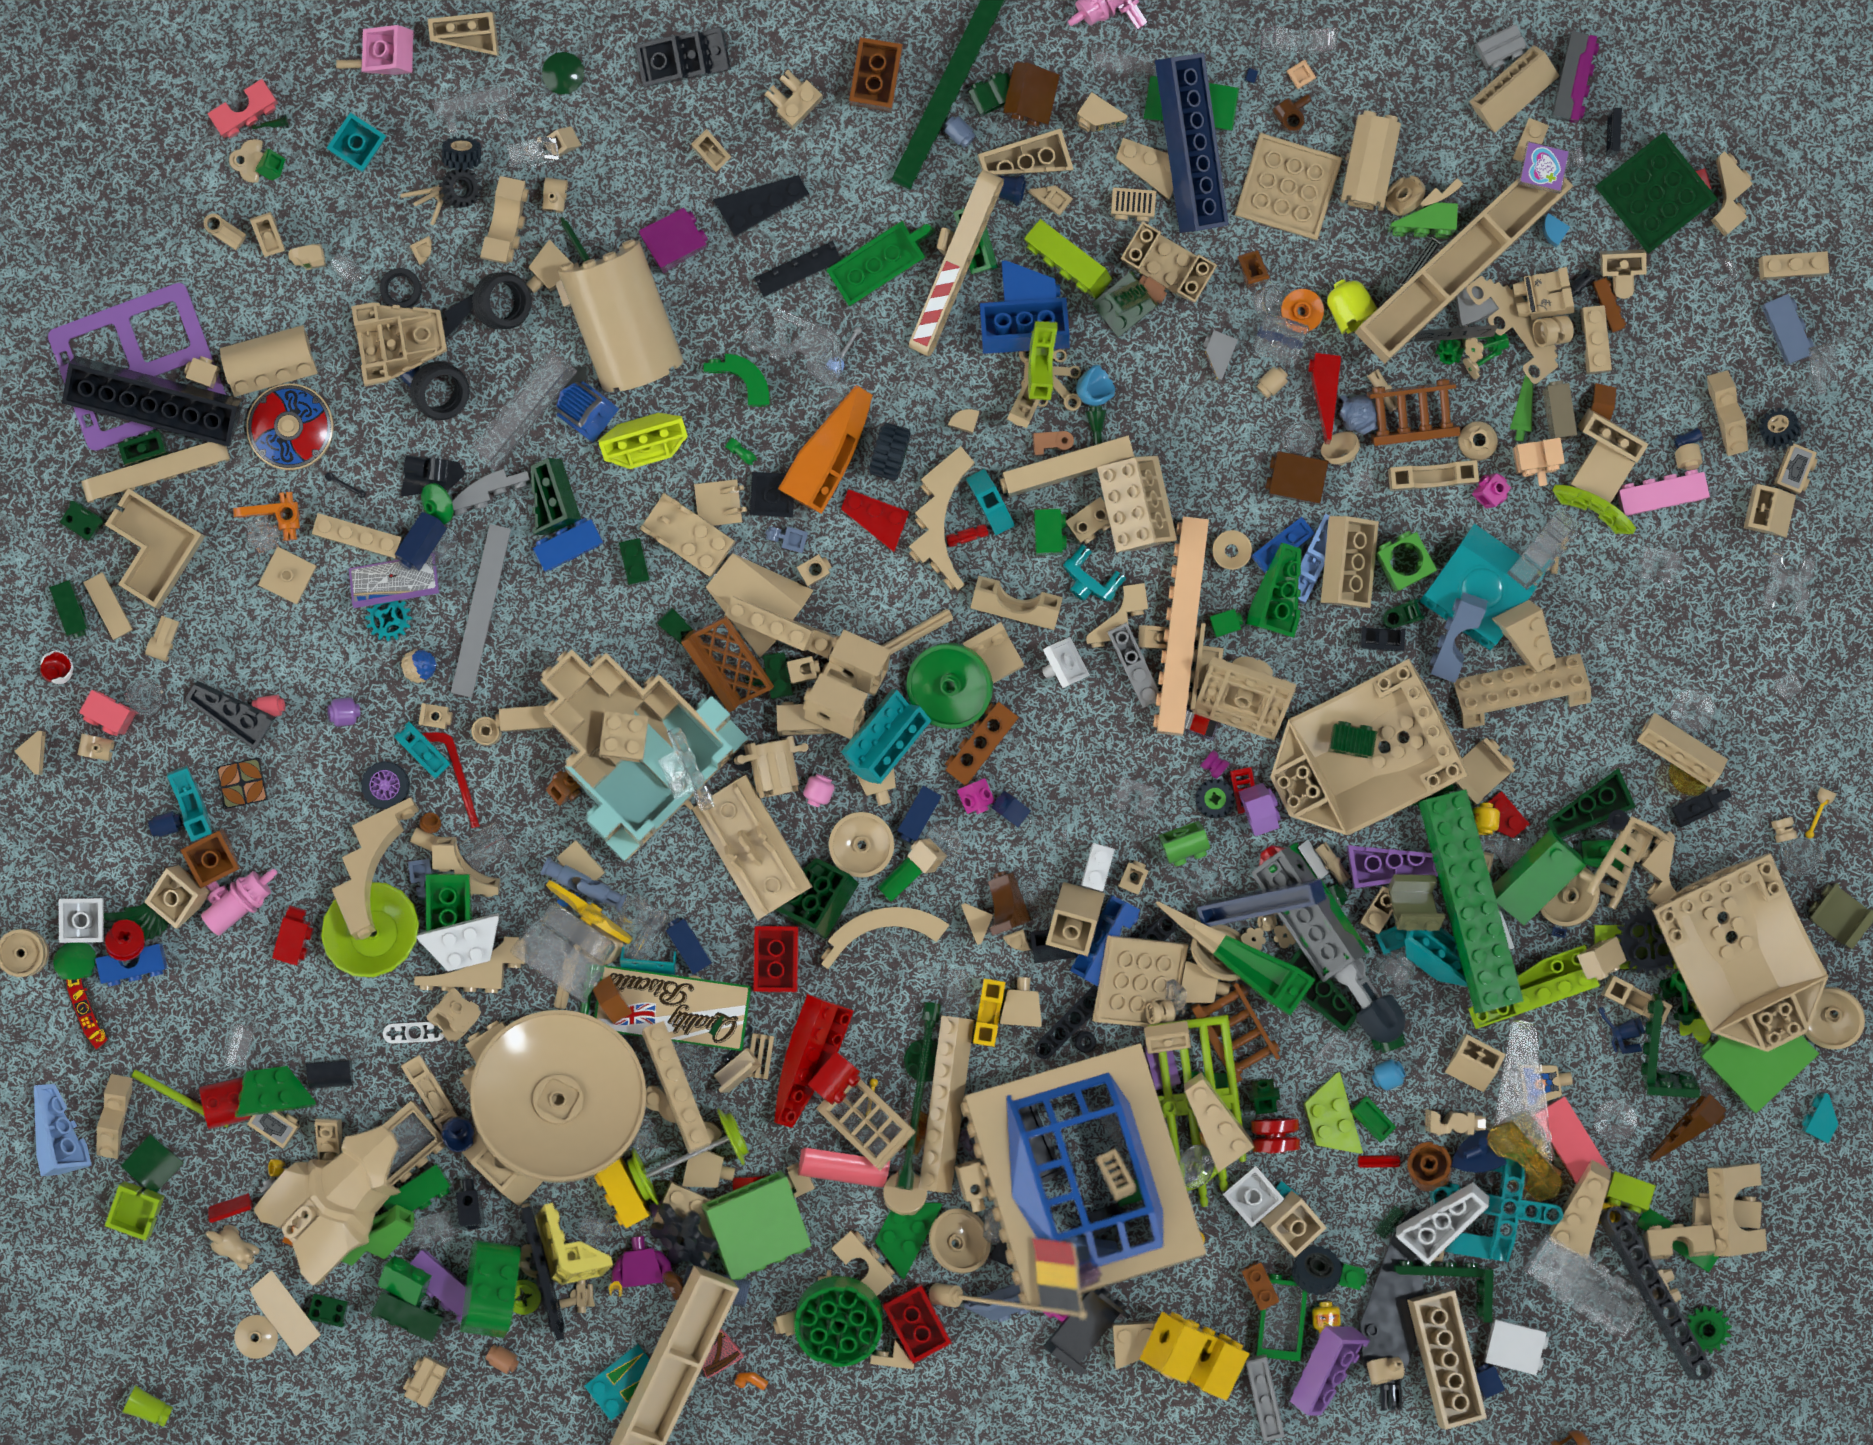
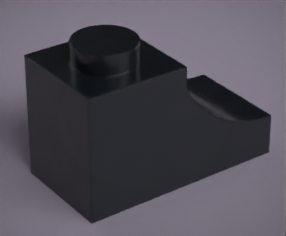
(1103, 1214)

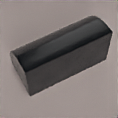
(1044, 952)
(329, 1074)

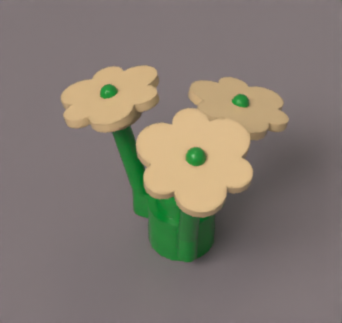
(1474, 351)

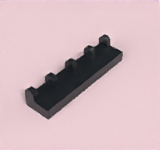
(797, 269)

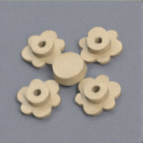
(1267, 923)

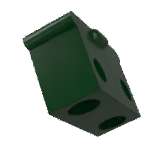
(82, 520)
(328, 1312)

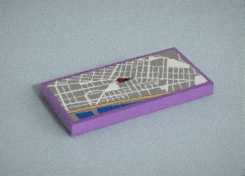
(390, 583)

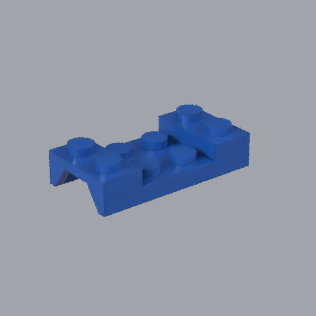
(1112, 918)

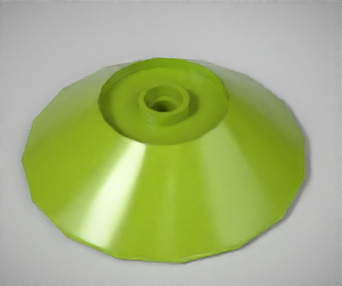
(395, 937)

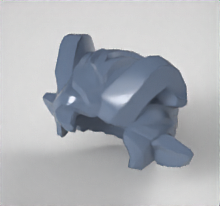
(1359, 413)

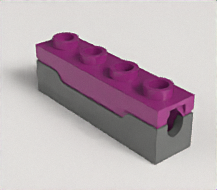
(1574, 77)

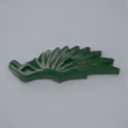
(144, 916)

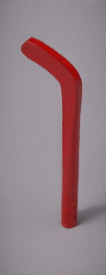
(449, 742)

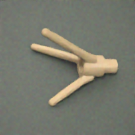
(434, 192)

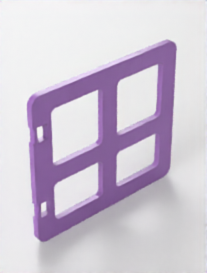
(120, 317)

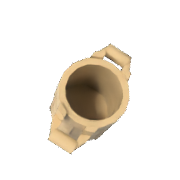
(773, 766)

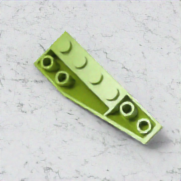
(1541, 985)

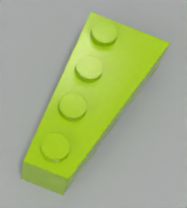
(1068, 259)

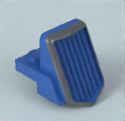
(585, 409)

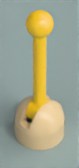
(1825, 797)

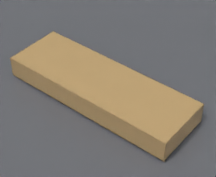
(108, 606)

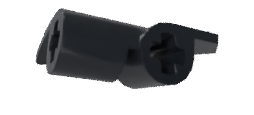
(438, 471)

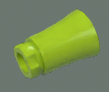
(147, 1407)

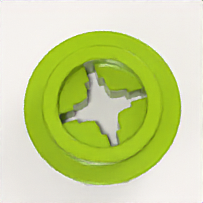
(532, 1302)

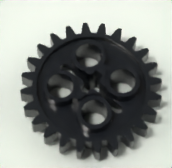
(1630, 943)

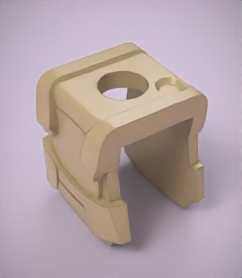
(454, 1015)

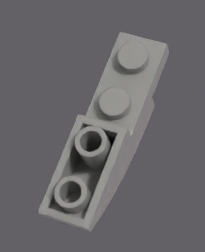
(478, 493)
(1134, 664)

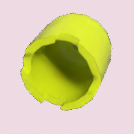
(1350, 305)

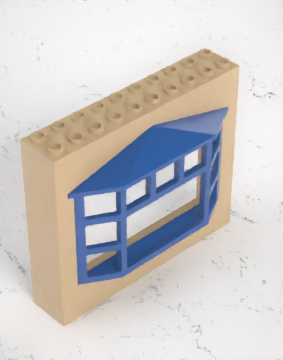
(1016, 1181)

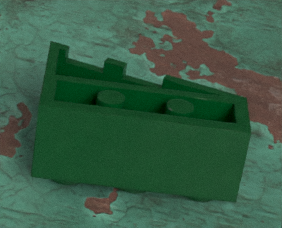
(553, 497)
(415, 1319)

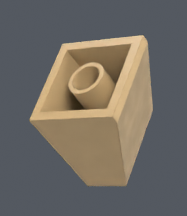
(1075, 918)

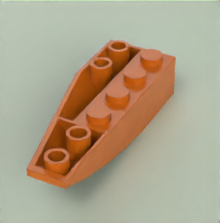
(828, 453)

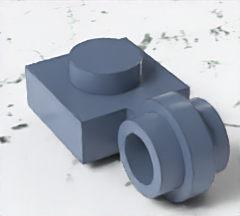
(793, 538)
(418, 871)

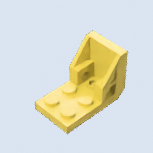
(568, 1261)

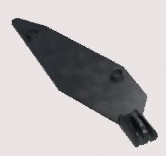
(1388, 1316)

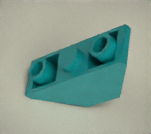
(990, 501)

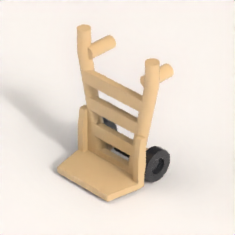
(1635, 835)

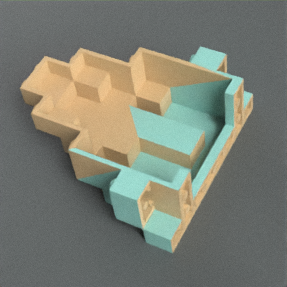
(631, 795)

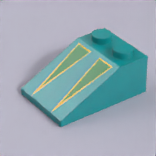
(618, 1382)

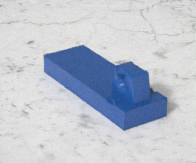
(1293, 535)

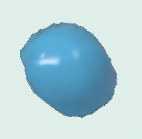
(1095, 387)

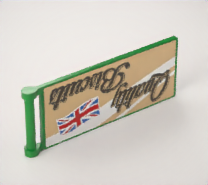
(683, 1003)

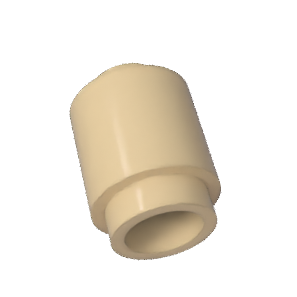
(1272, 382)

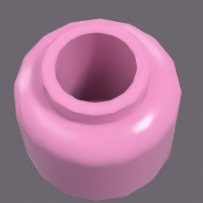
(818, 790)

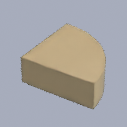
(422, 249)
(1017, 940)

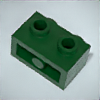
(144, 448)

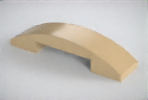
(429, 1090)

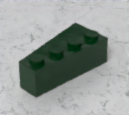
(1324, 995)

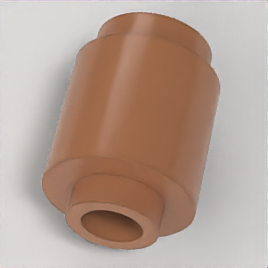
(1155, 289)
(502, 1359)

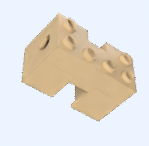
(833, 699)

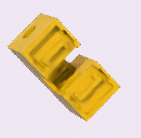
(1194, 1354)

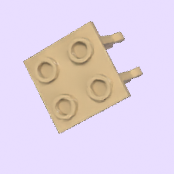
(719, 502)

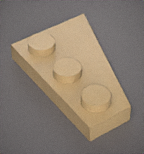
(1148, 164)

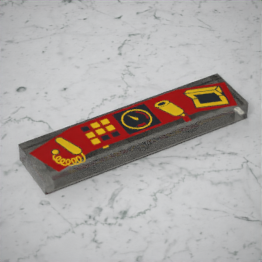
(87, 1014)

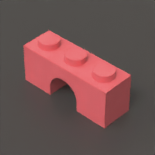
(260, 101)

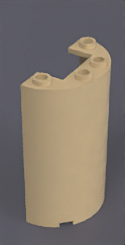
(621, 318)

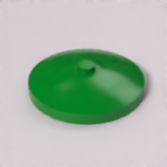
(950, 685)

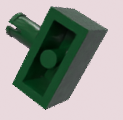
(778, 673)

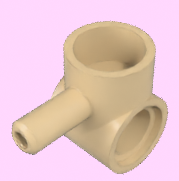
(554, 195)
(95, 747)
(1385, 1370)

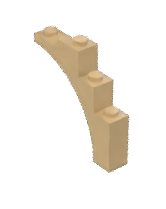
(932, 545)

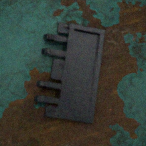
(1040, 1145)

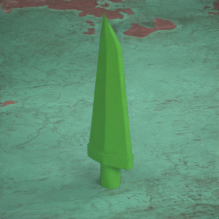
(1523, 414)

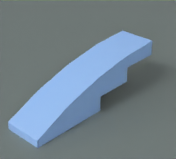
(1313, 561)

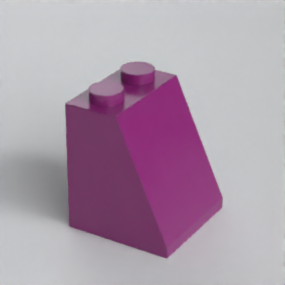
(673, 239)

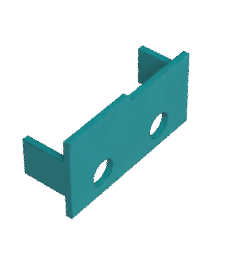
(651, 966)

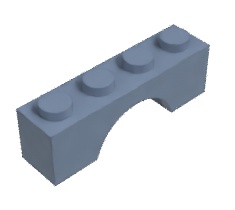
(1467, 615)

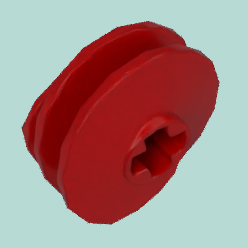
(124, 940)

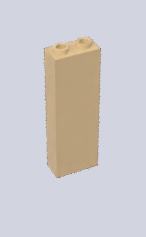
(1065, 467)

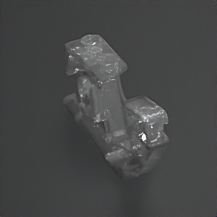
(816, 342)

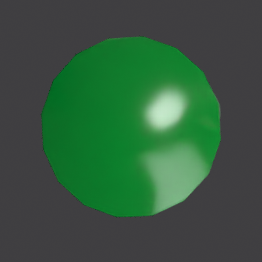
(74, 961)

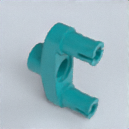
(1086, 584)

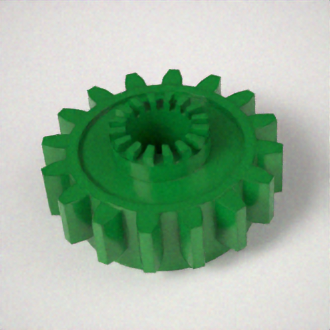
(1719, 1328)

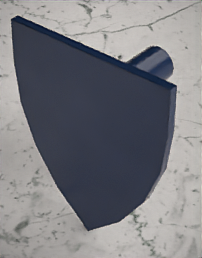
(1476, 1155)

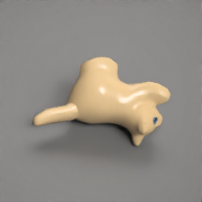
(230, 1244)

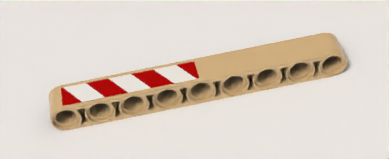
(956, 263)

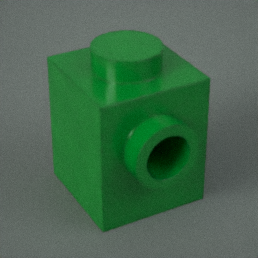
(1352, 1276)

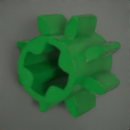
(1450, 351)

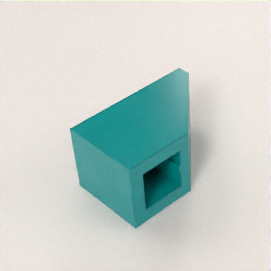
(1823, 1121)

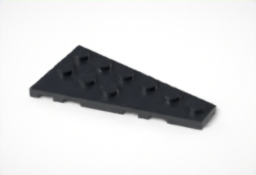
(543, 1278)

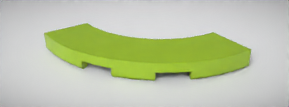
(1607, 512)

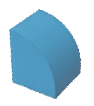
(1554, 230)

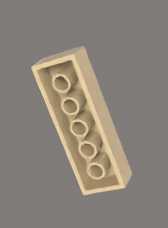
(1447, 1358)

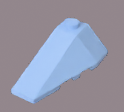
(56, 1142)

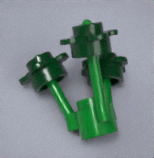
(1676, 987)

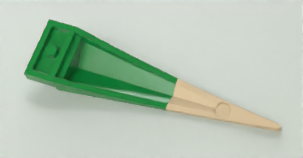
(1270, 977)

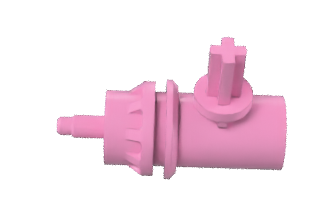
(1100, 10)
(231, 905)

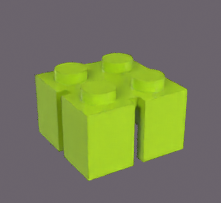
(134, 1210)

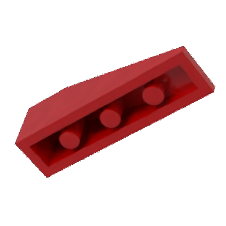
(1324, 379)

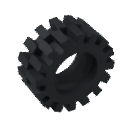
(448, 188)

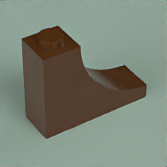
(1008, 903)

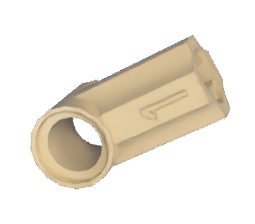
(226, 232)
(162, 641)

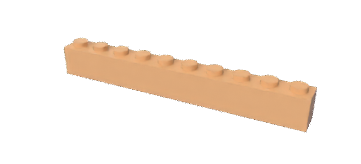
(1182, 626)

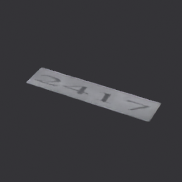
(1456, 333)

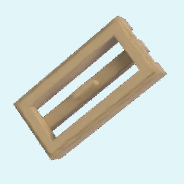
(770, 1046)

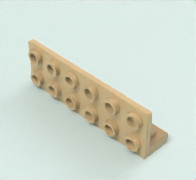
(1520, 687)

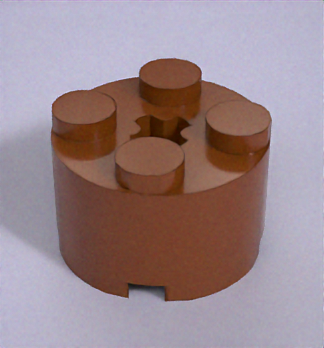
(1437, 1157)

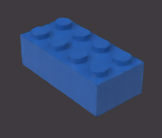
(1010, 323)

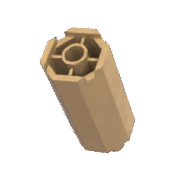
(1370, 161)

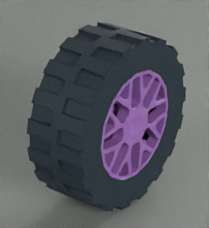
(385, 784)

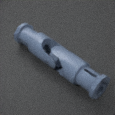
(593, 889)

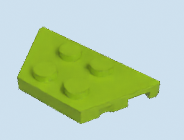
(1331, 1117)

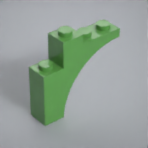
(385, 1234)

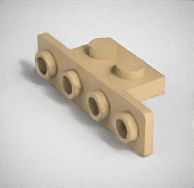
(1202, 657)

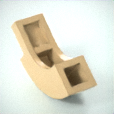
(1023, 407)

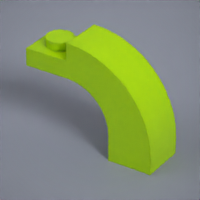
(1041, 360)

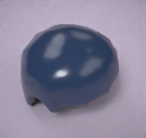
(458, 1134)

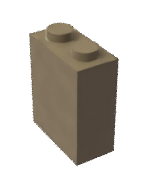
(1559, 410)

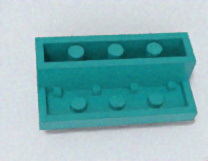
(885, 737)

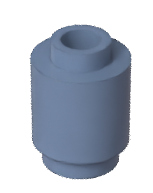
(959, 131)

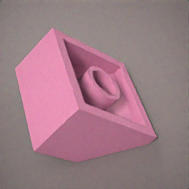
(387, 50)

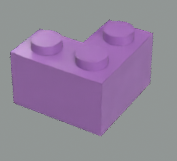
(1260, 809)

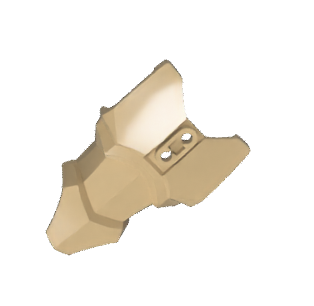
(338, 1199)

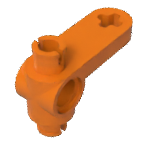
(287, 526)

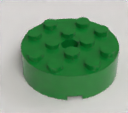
(844, 1301)

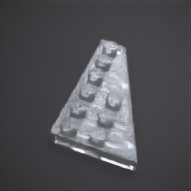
(1522, 1090)

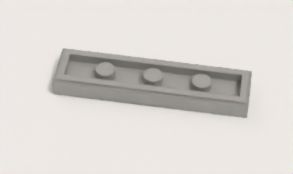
(1264, 1398)

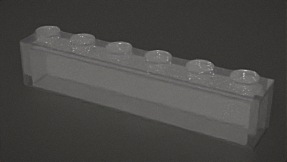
(523, 410)

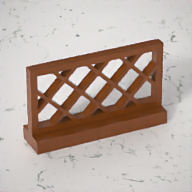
(722, 685)

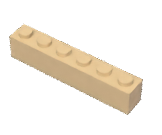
(676, 1087)

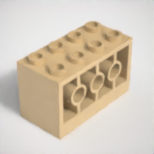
(1137, 503)

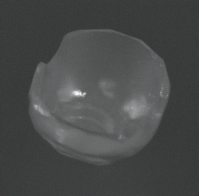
(1303, 432)

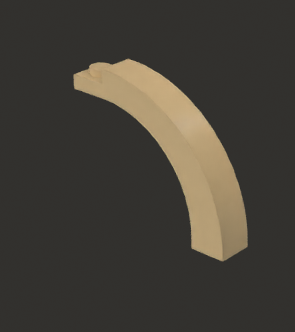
(885, 917)

